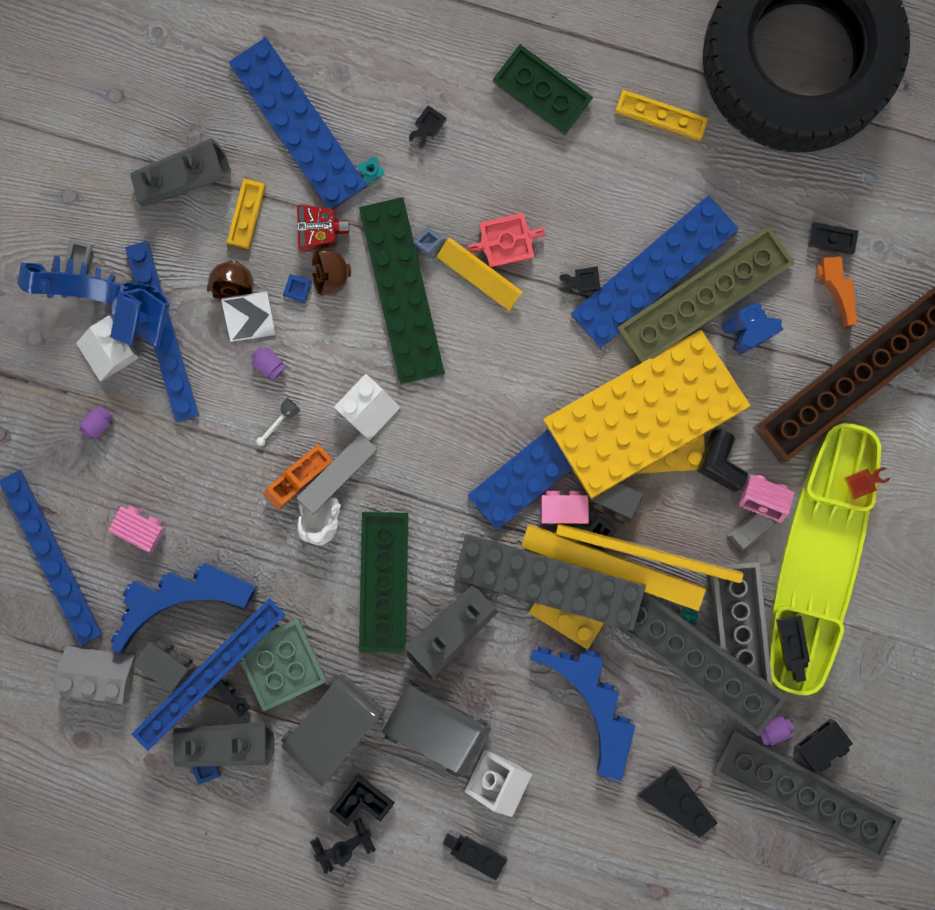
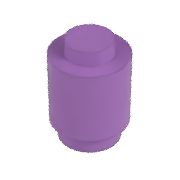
(267, 363)
(95, 423)
(777, 731)

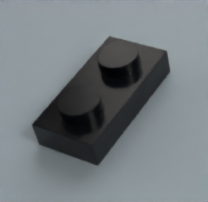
(833, 238)

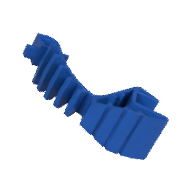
(134, 305)

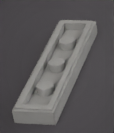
(336, 474)

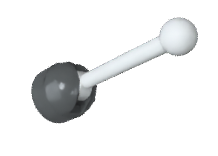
(289, 410)

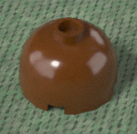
(330, 272)
(230, 280)

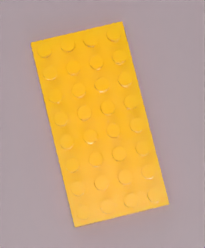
(646, 414)

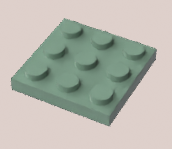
(282, 665)

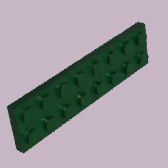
(401, 290)

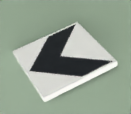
(248, 316)

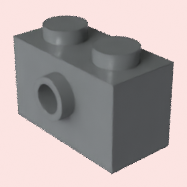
(618, 501)

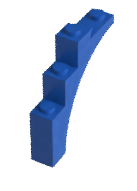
(147, 602)
(613, 733)

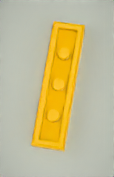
(661, 115)
(479, 274)

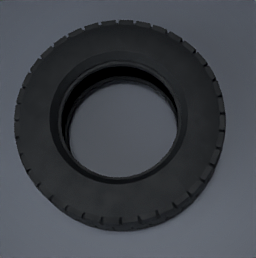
(795, 120)

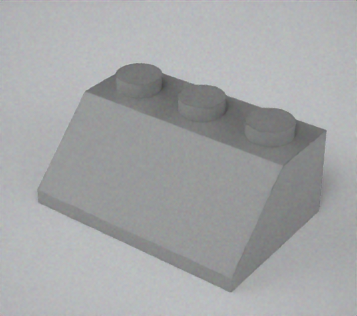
(94, 675)

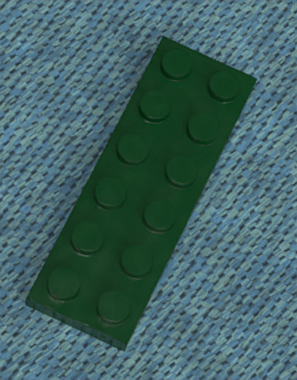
(383, 582)

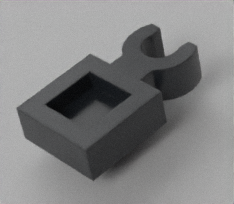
(429, 124)
(585, 280)

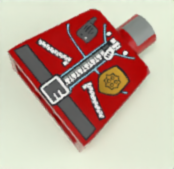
(318, 228)

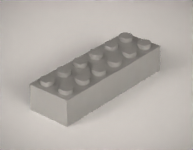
(741, 618)

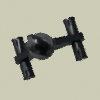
(342, 850)

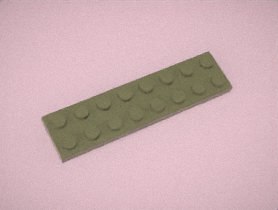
(705, 295)

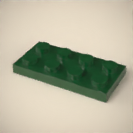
(542, 89)

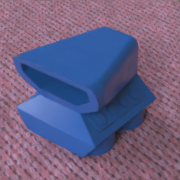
(752, 327)

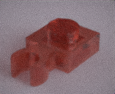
(864, 482)

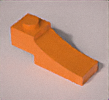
(831, 274)
(297, 477)

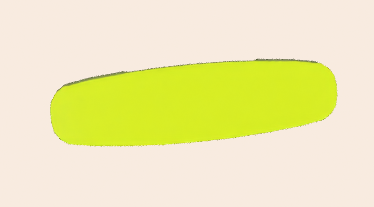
(823, 553)

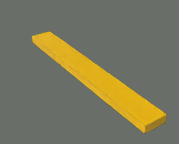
(650, 553)
(581, 554)

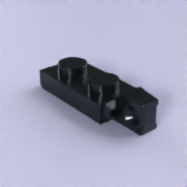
(793, 646)
(227, 691)
(476, 855)

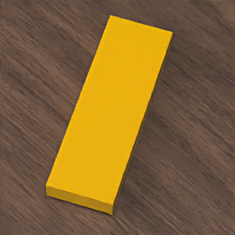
(246, 214)

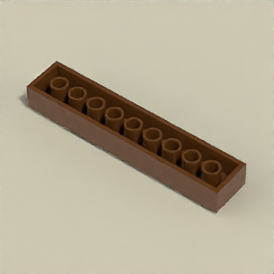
(850, 380)

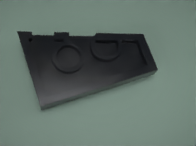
(679, 802)

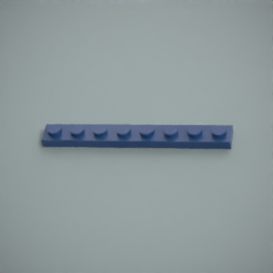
(168, 352)
(50, 557)
(208, 674)

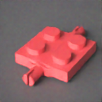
(506, 240)

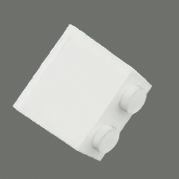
(104, 353)
(367, 407)
(498, 783)

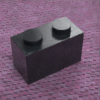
(824, 746)

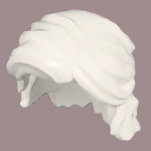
(321, 526)

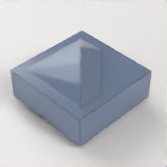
(429, 242)

